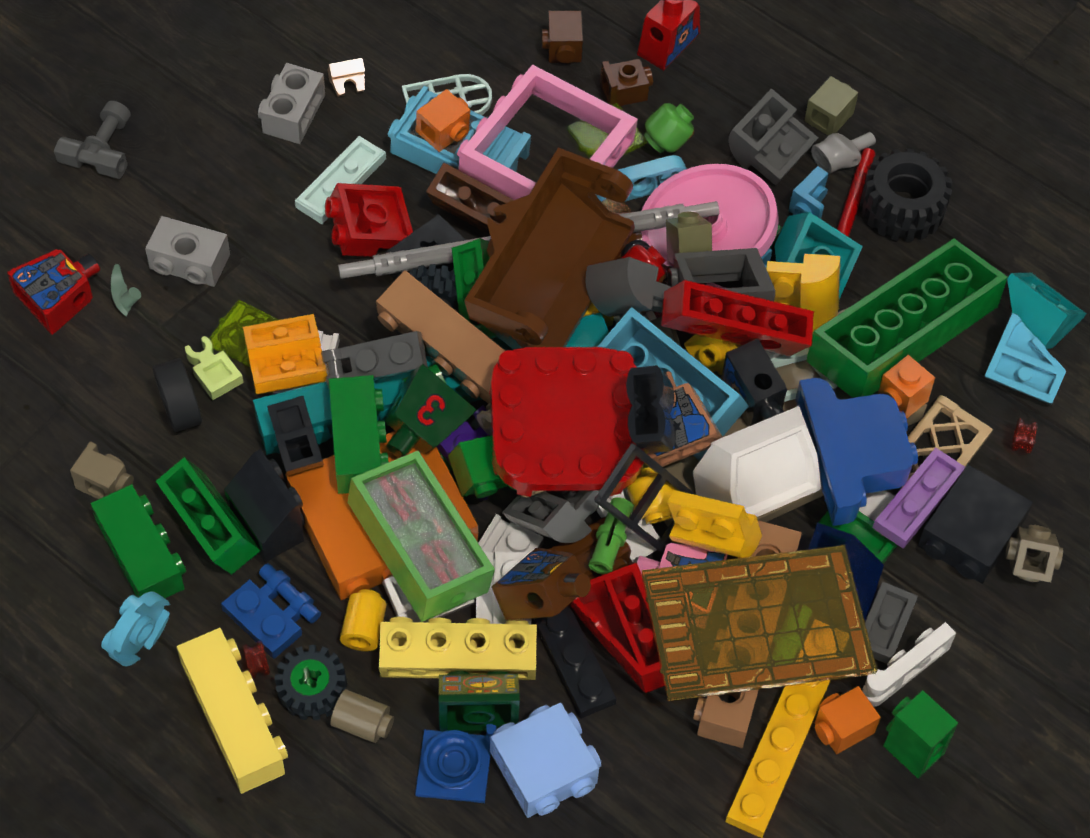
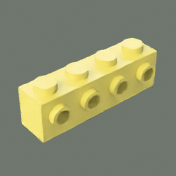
(441, 647)
(231, 709)

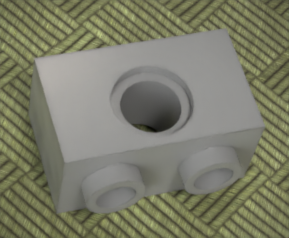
(204, 250)

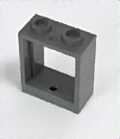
(724, 266)

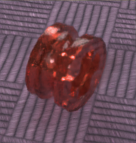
(1024, 436)
(256, 659)

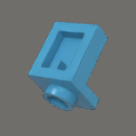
(810, 193)

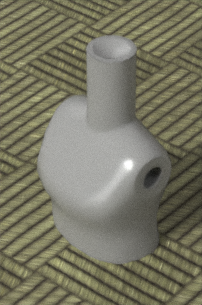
(840, 152)

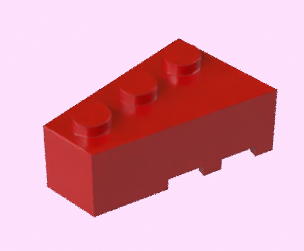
(622, 623)

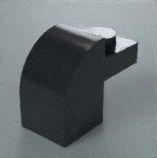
(295, 435)

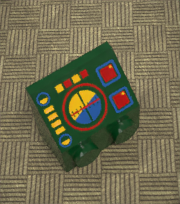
(476, 700)

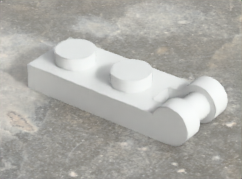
(909, 664)

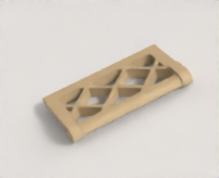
(960, 420)

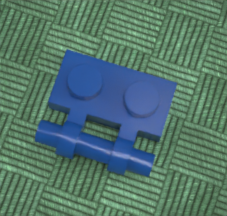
(262, 618)

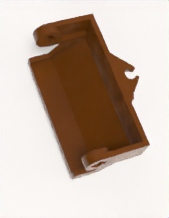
(541, 252)

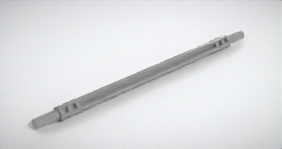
(442, 254)

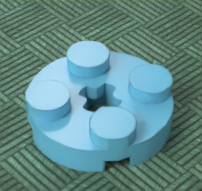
(139, 626)

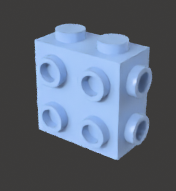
(545, 759)

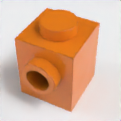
(443, 120)
(908, 385)
(846, 720)

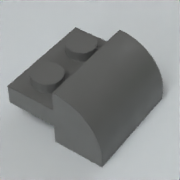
(770, 138)
(625, 284)
(554, 513)

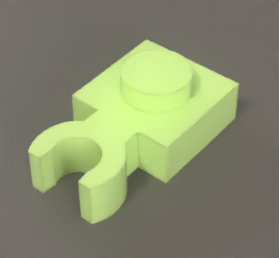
(213, 372)

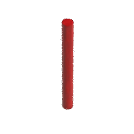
(855, 192)

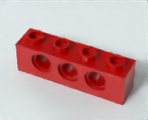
(737, 317)

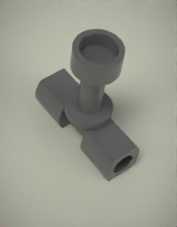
(96, 148)

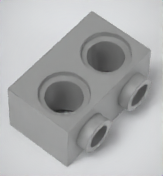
(292, 103)

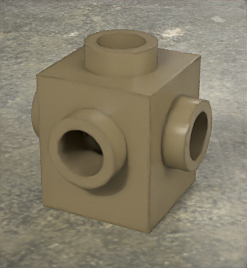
(1035, 565)

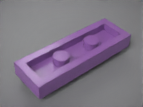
(918, 498)

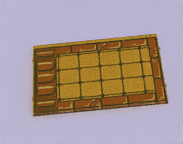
(757, 622)

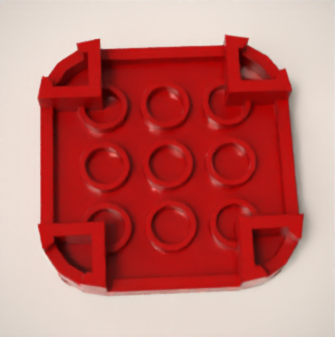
(561, 418)

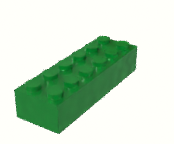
(906, 317)

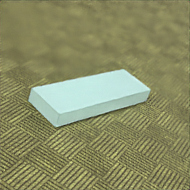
(350, 167)

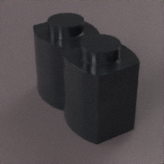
(652, 403)

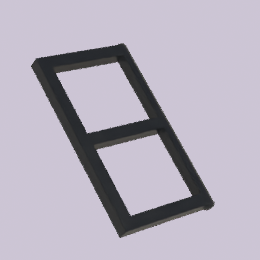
(632, 522)

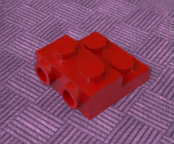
(367, 218)

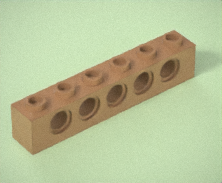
(730, 721)

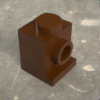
(625, 82)

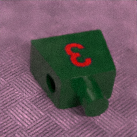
(425, 413)

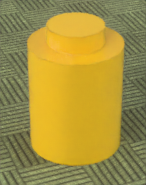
(363, 620)

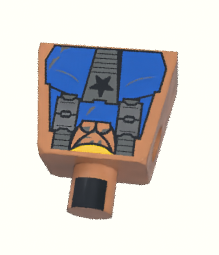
(693, 425)

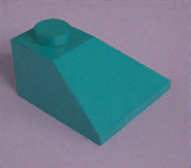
(811, 235)
(1042, 308)

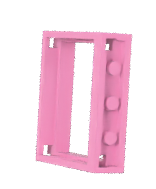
(561, 94)

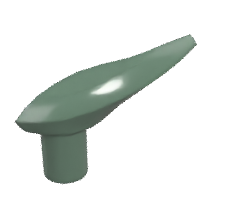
(121, 296)

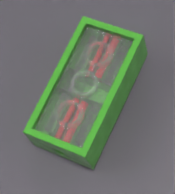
(420, 535)

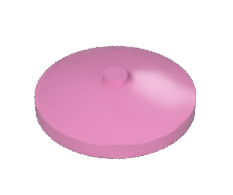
(745, 204)

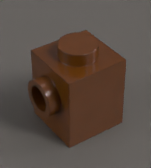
(563, 36)

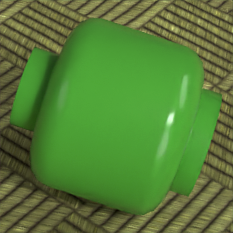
(669, 128)

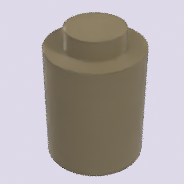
(362, 716)

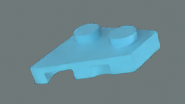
(1025, 363)

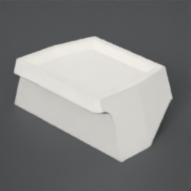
(761, 465)

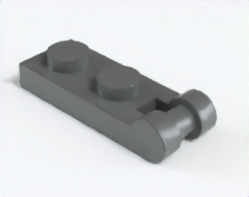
(378, 357)

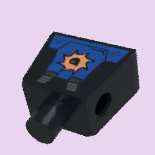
(756, 380)

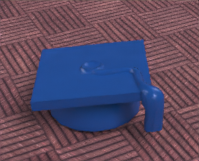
(454, 765)

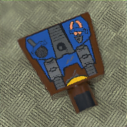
(541, 585)

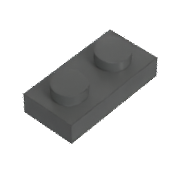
(888, 620)

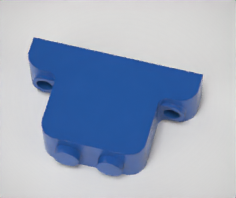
(857, 444)

